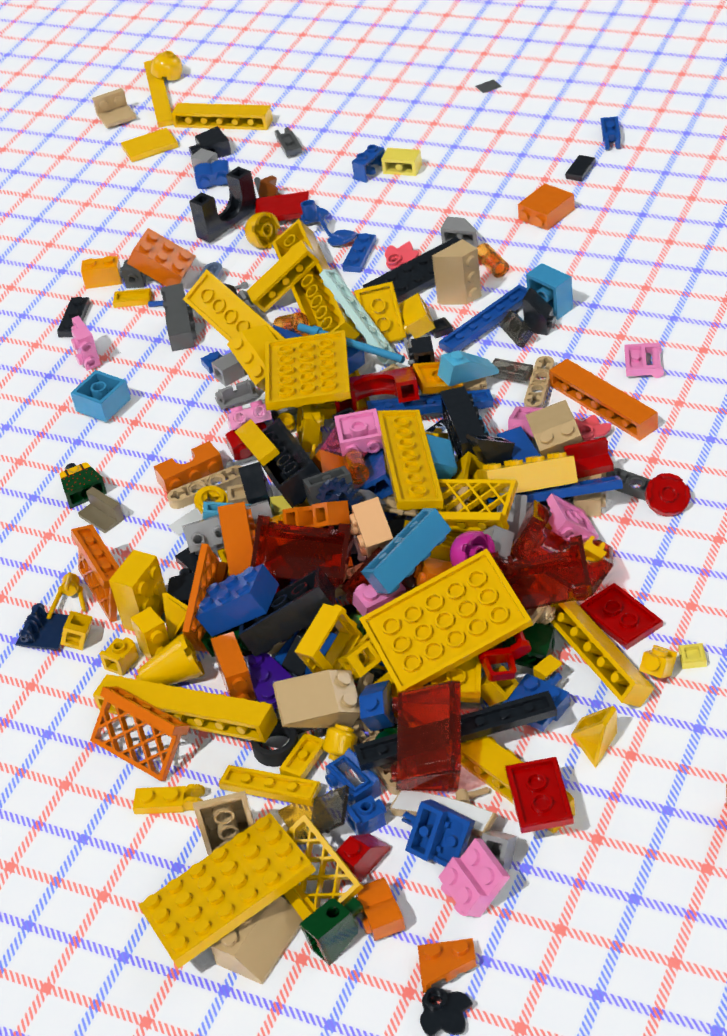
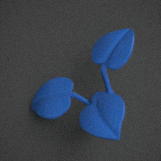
(314, 213)

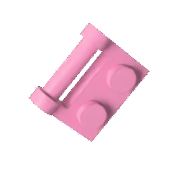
(636, 360)

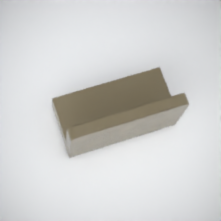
(102, 511)

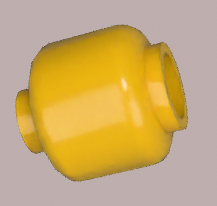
(339, 740)

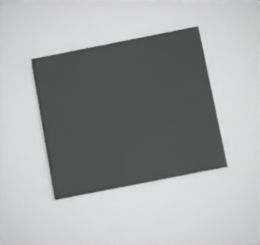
(488, 86)

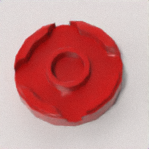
(667, 495)

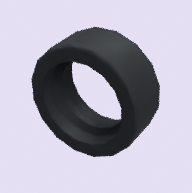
(277, 756)

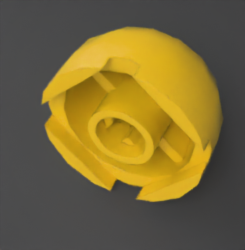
(167, 65)
(262, 230)

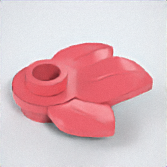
(397, 256)
(591, 428)

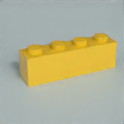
(282, 276)

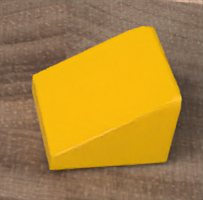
(546, 667)

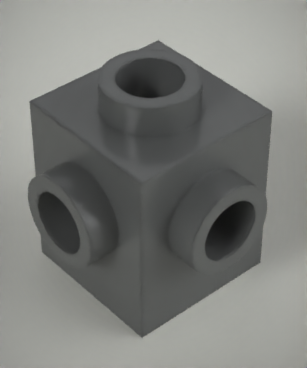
(132, 277)

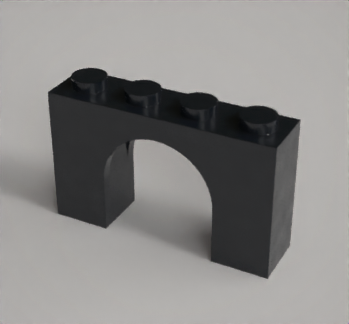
(240, 204)

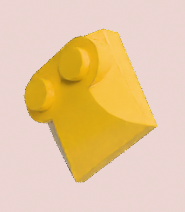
(308, 427)

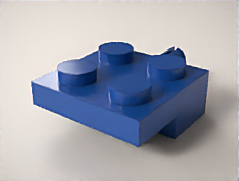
(532, 685)
(437, 832)

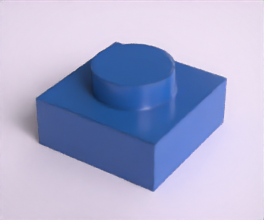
(206, 360)

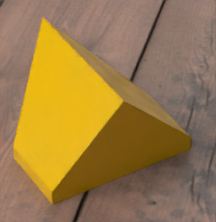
(174, 614)
(596, 733)

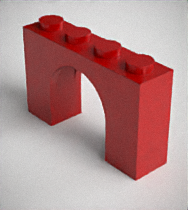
(397, 382)

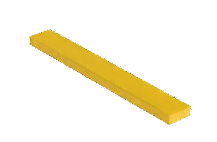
(159, 97)

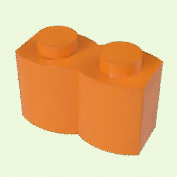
(380, 910)

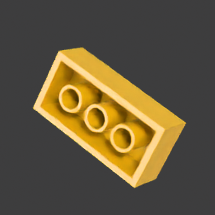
(534, 473)

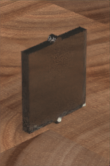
(330, 809)

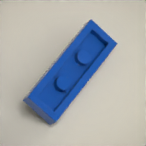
(359, 253)

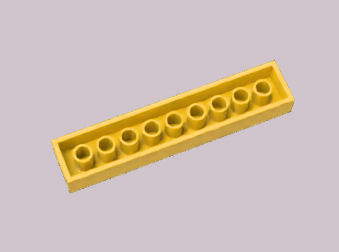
(310, 292)

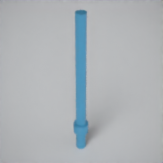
(355, 344)

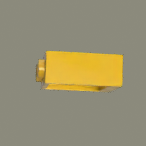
(317, 633)

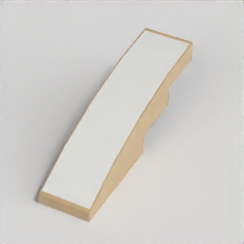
(410, 800)

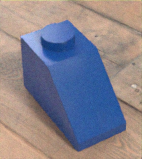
(377, 706)

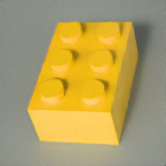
(138, 586)

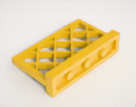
(477, 521)
(297, 895)

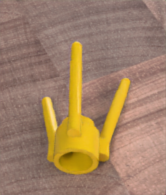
(69, 587)

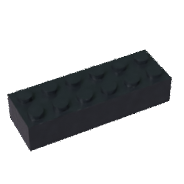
(290, 465)

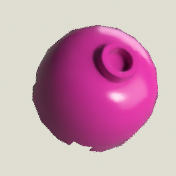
(470, 544)

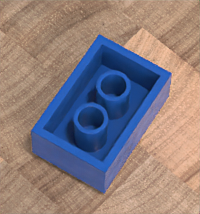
(237, 600)

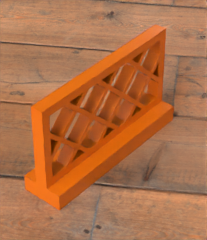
(96, 567)
(207, 572)
(148, 715)

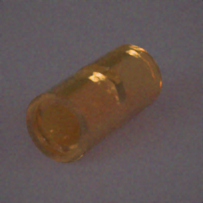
(492, 260)
(291, 321)
(361, 472)

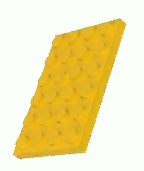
(306, 370)
(445, 621)
(225, 889)

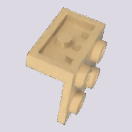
(113, 108)

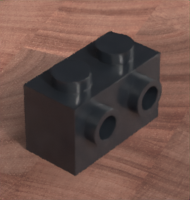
(421, 350)

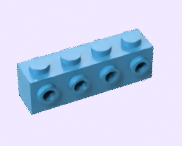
(406, 551)

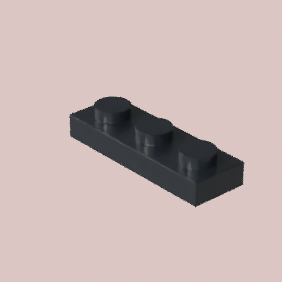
(77, 307)

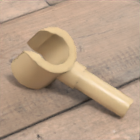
(463, 795)

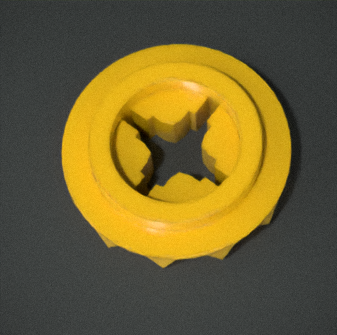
(213, 492)

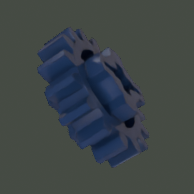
(341, 492)

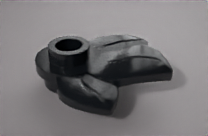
(445, 1015)

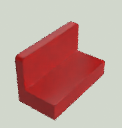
(590, 457)

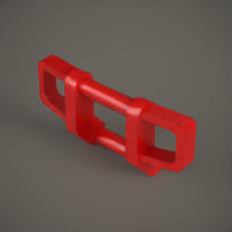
(504, 655)

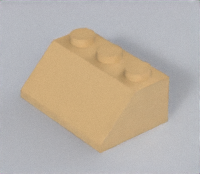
(457, 274)
(258, 942)

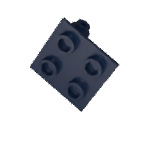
(40, 631)

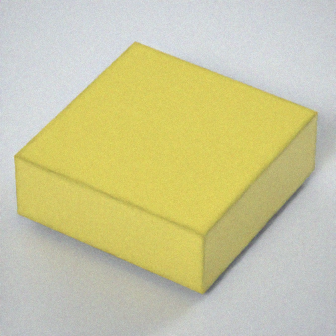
(692, 656)

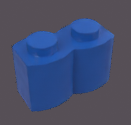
(211, 174)

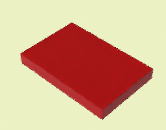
(283, 206)
(621, 616)
(539, 795)

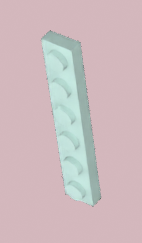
(356, 312)

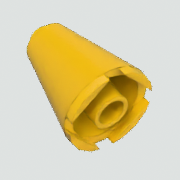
(172, 664)

